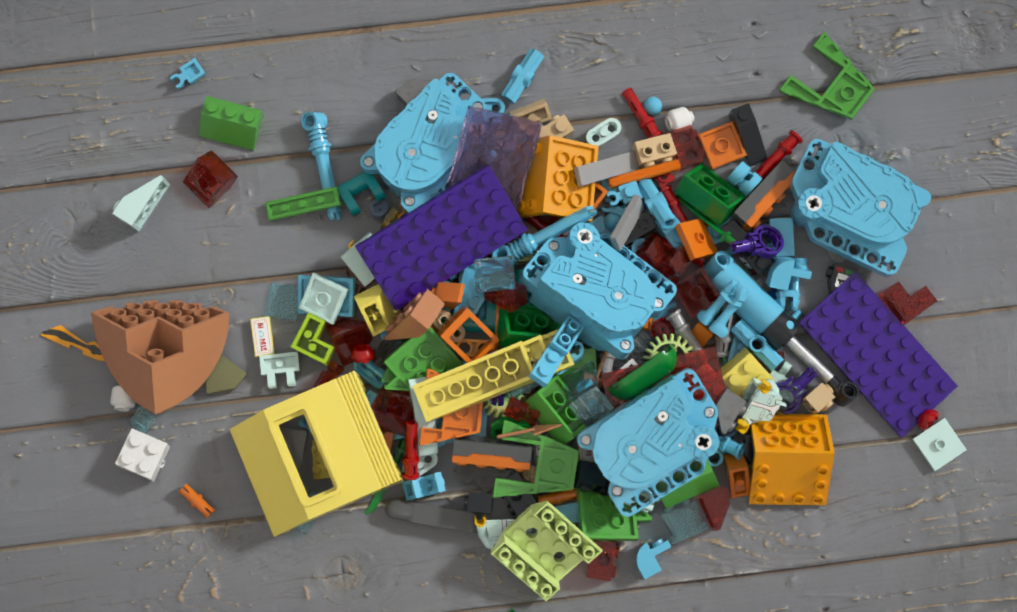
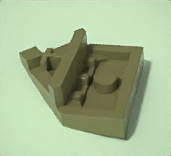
(224, 377)

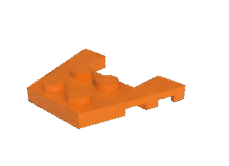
(453, 425)

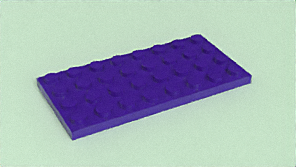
(441, 237)
(877, 354)

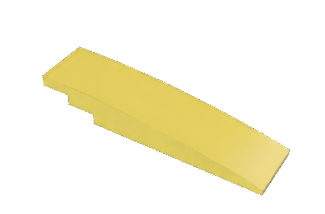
(483, 378)

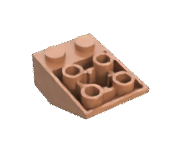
(415, 317)

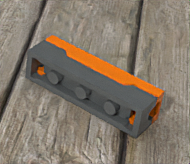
(763, 197)
(491, 452)

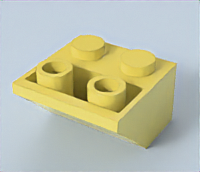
(375, 309)

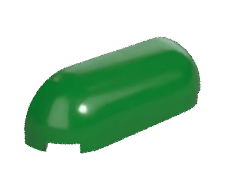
(645, 375)

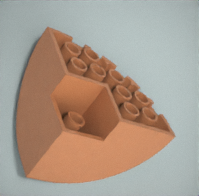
(160, 348)

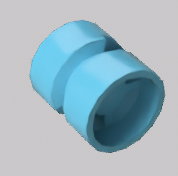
(737, 177)

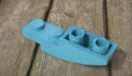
(556, 351)

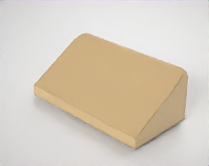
(535, 111)

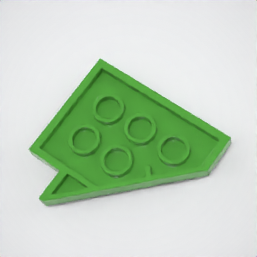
(417, 356)
(603, 521)

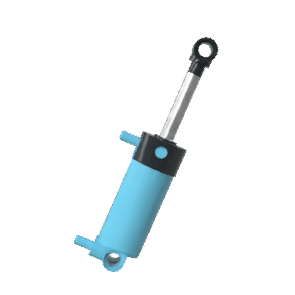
(773, 321)

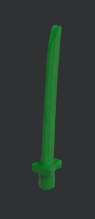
(725, 236)
(400, 450)

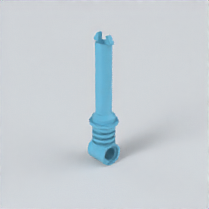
(320, 147)
(529, 243)

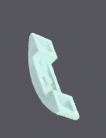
(427, 449)

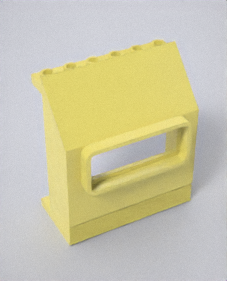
(345, 438)

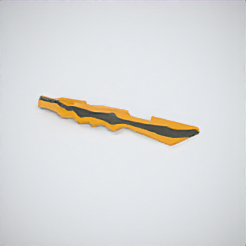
(66, 338)

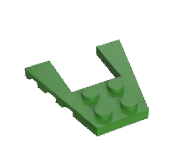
(846, 92)
(554, 467)

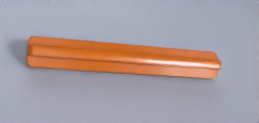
(647, 172)

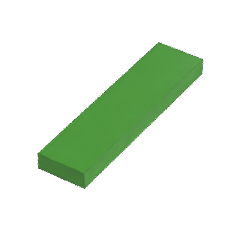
(303, 203)

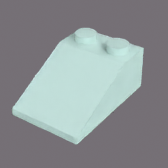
(138, 205)

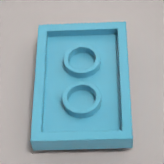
(348, 305)

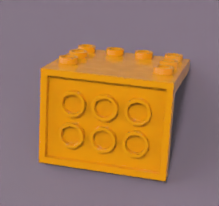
(552, 181)
(791, 460)

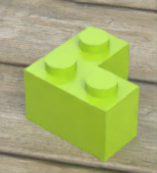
(309, 343)

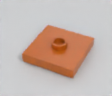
(722, 145)
(696, 239)

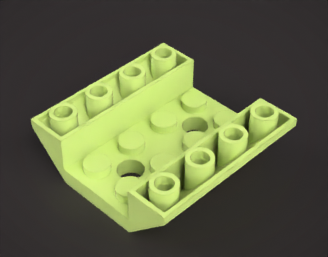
(533, 554)

